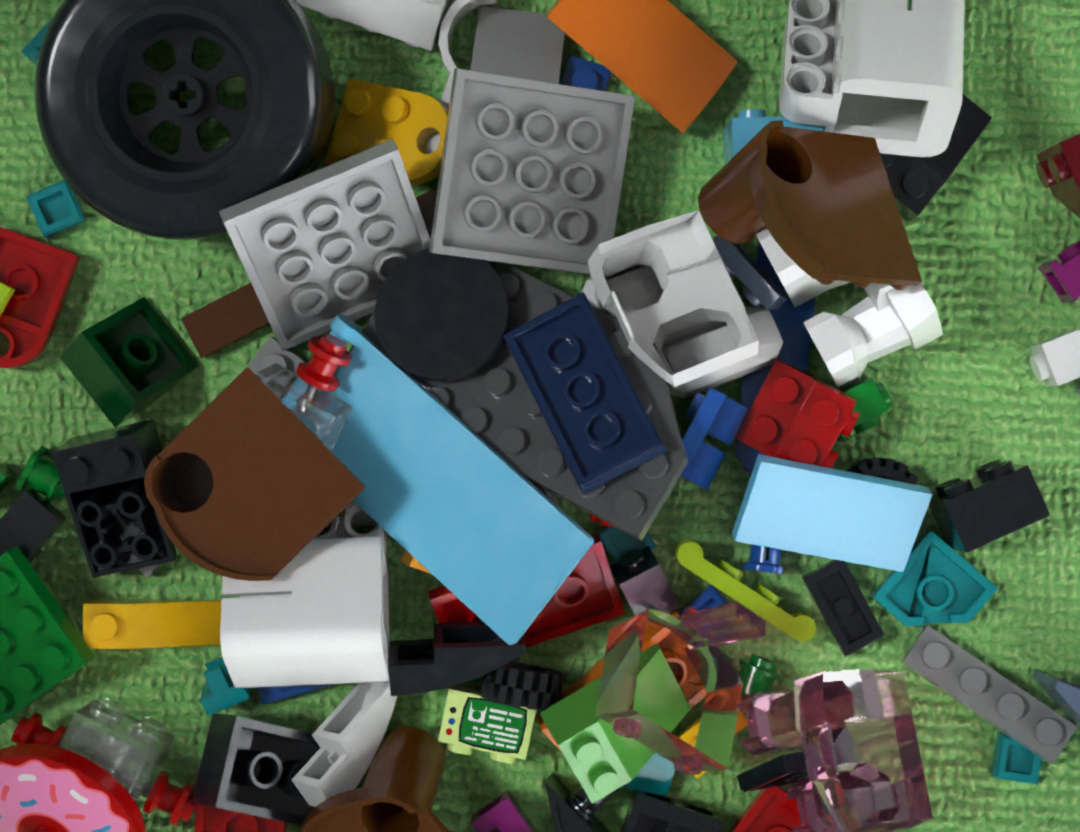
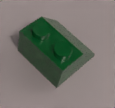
(128, 361)

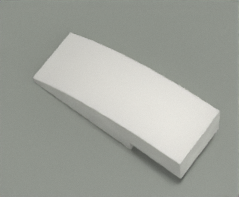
(346, 743)

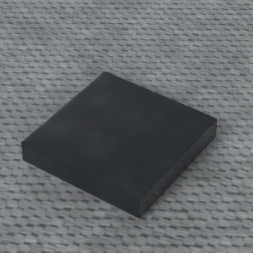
(776, 772)

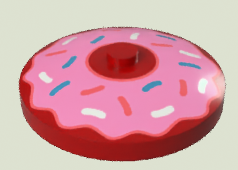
(61, 792)

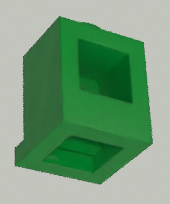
(871, 402)

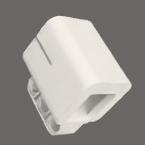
(876, 70)
(317, 617)

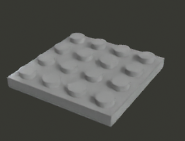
(530, 171)
(327, 241)

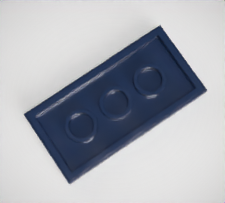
(584, 393)

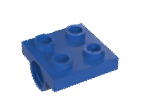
(717, 418)

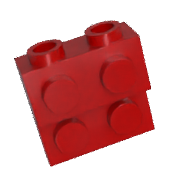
(798, 417)

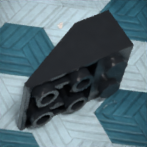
(108, 497)

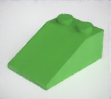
(589, 744)

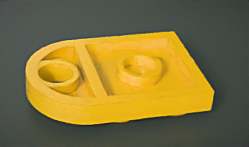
(382, 113)

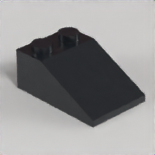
(919, 178)
(252, 767)

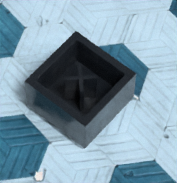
(988, 505)

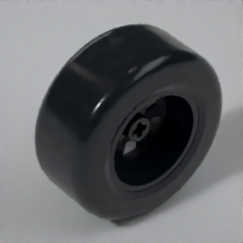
(107, 151)

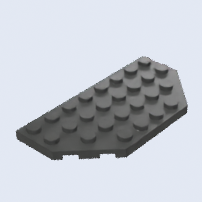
(506, 416)

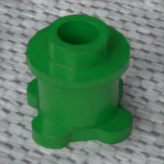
(41, 476)
(757, 674)

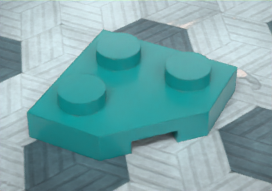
(934, 586)

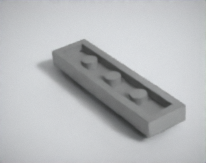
(989, 694)

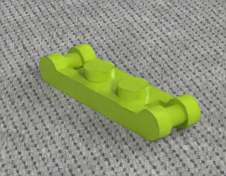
(760, 600)

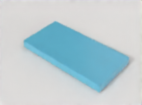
(831, 513)

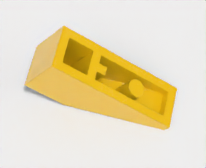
(151, 623)

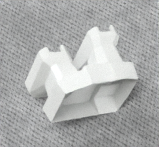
(677, 292)
(867, 331)

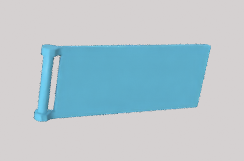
(450, 493)

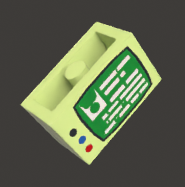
(485, 725)

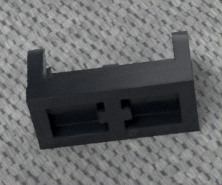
(666, 814)

